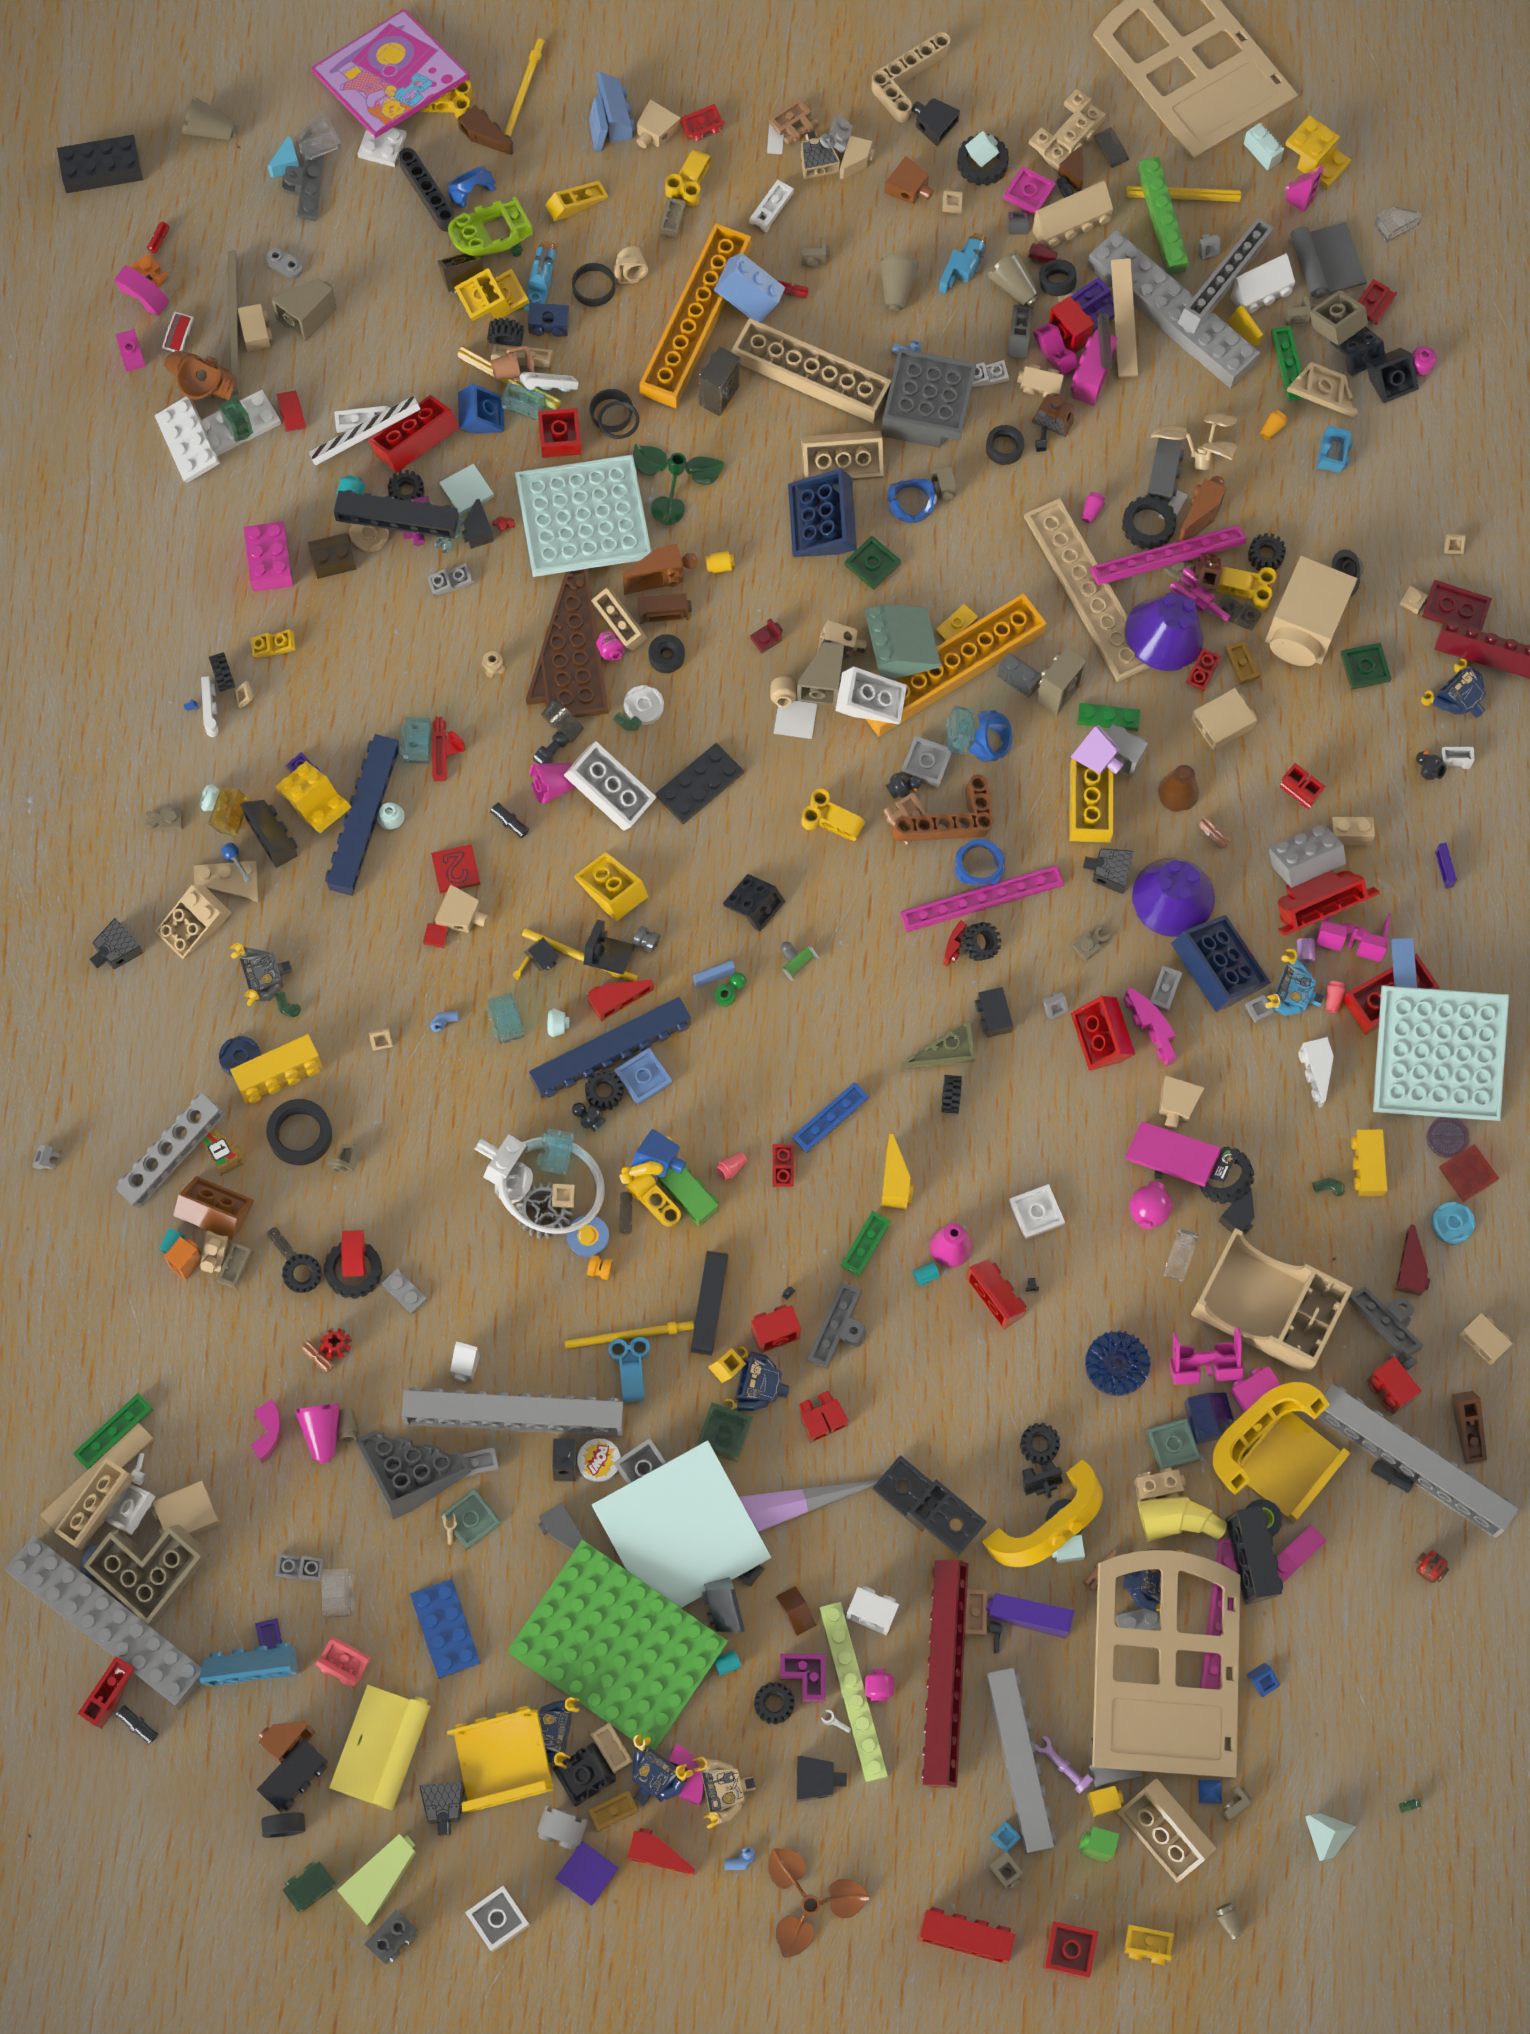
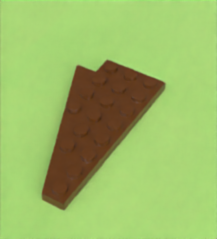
(569, 658)

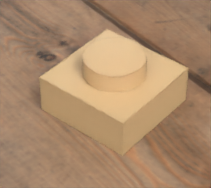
(952, 202)
(1413, 599)
(563, 1195)

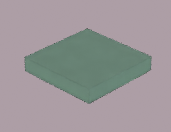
(1173, 1444)
(473, 1519)

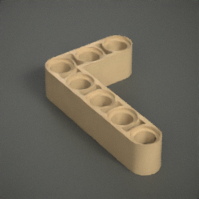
(905, 71)

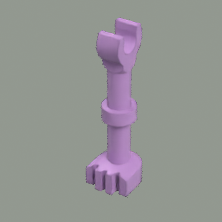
(1064, 1766)

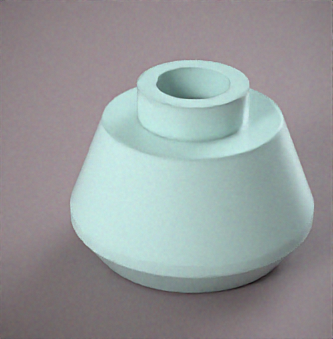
(209, 797)
(390, 816)
(557, 1022)

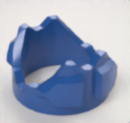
(464, 184)
(895, 507)
(981, 746)
(998, 856)

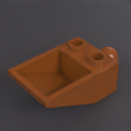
(1204, 507)
(658, 569)

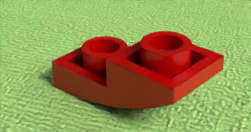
(291, 411)
(1203, 669)
(953, 947)
(783, 1165)
(353, 1253)

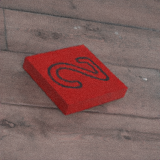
(455, 868)

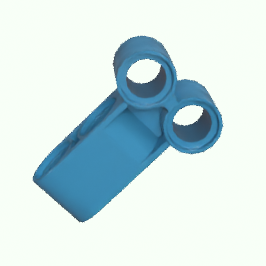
(631, 1368)

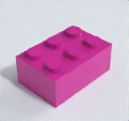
(1090, 375)
(268, 556)

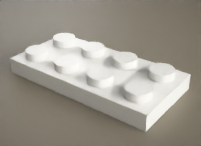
(261, 417)
(187, 439)

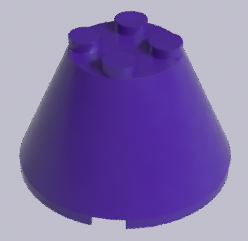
(1165, 632)
(1173, 896)

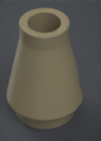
(347, 1428)
(1229, 1919)

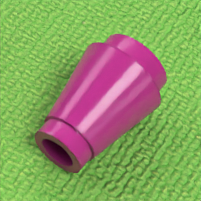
(1093, 505)

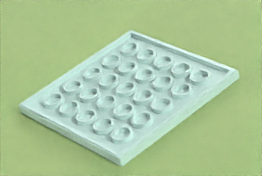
(583, 515)
(1441, 1053)

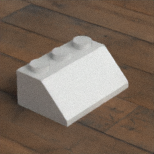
(1263, 284)

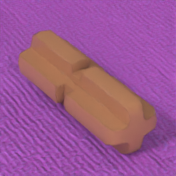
(1217, 835)
(315, 1354)

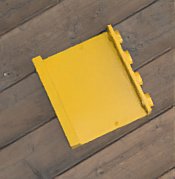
(1291, 1464)
(502, 1759)

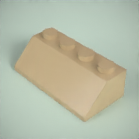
(1073, 215)
(856, 453)
(94, 1504)
(1166, 1830)

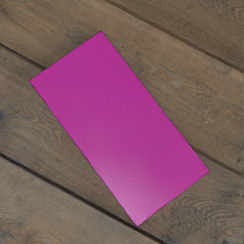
(1173, 1154)

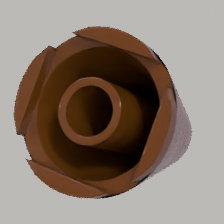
(1179, 789)

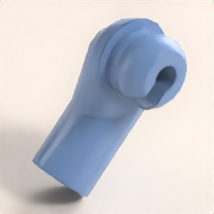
(915, 346)
(442, 1019)
(90, 1550)
(743, 1860)

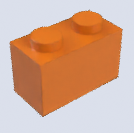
(183, 1257)

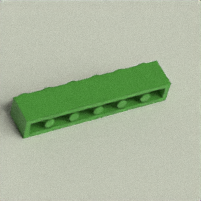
(1162, 216)

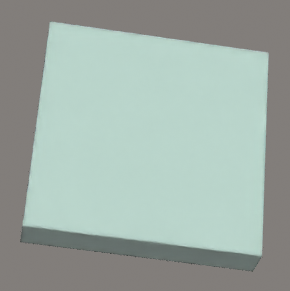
(465, 488)

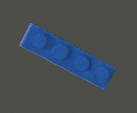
(830, 1117)

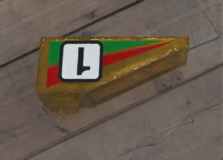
(222, 1151)

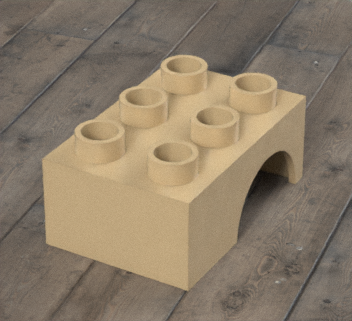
(1275, 1304)

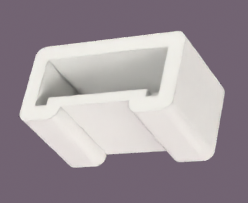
(1457, 756)

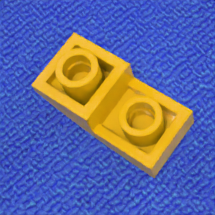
(271, 645)

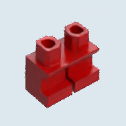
(1301, 789)
(813, 1418)

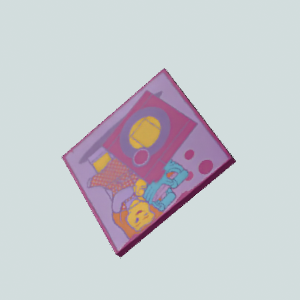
(390, 73)

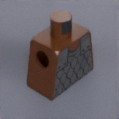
(1055, 415)

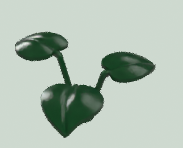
(651, 459)

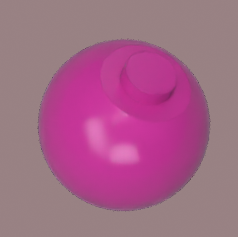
(1151, 1205)

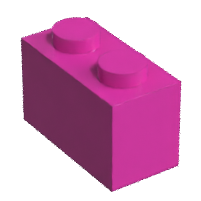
(1250, 1390)

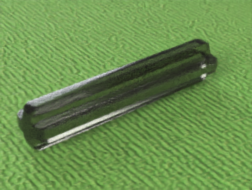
(1104, 341)

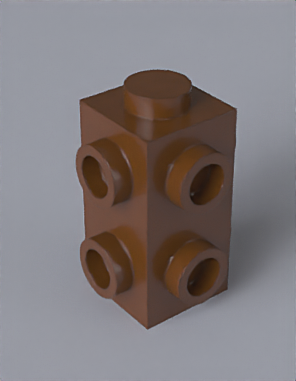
(1208, 568)

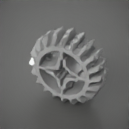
(536, 1205)

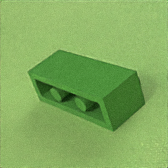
(690, 1195)
(1098, 1844)

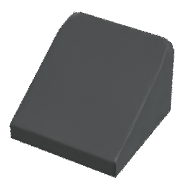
(1018, 222)

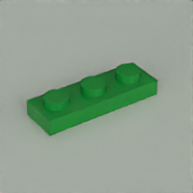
(1107, 715)
(865, 1243)

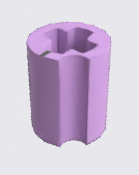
(1306, 950)

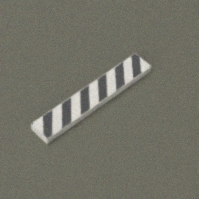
(364, 430)

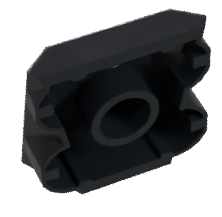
(585, 1774)

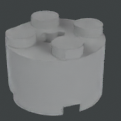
(561, 1826)

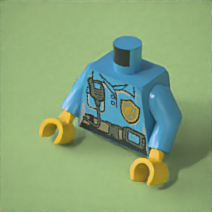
(1294, 988)

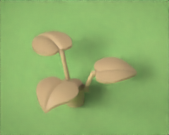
(1203, 454)

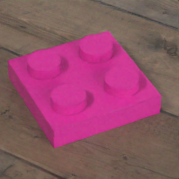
(1029, 190)

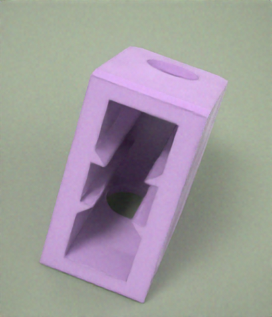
(1098, 752)

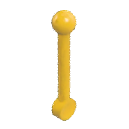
(517, 974)

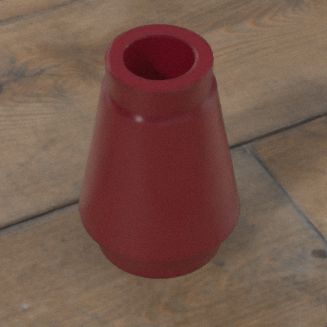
(1041, 253)

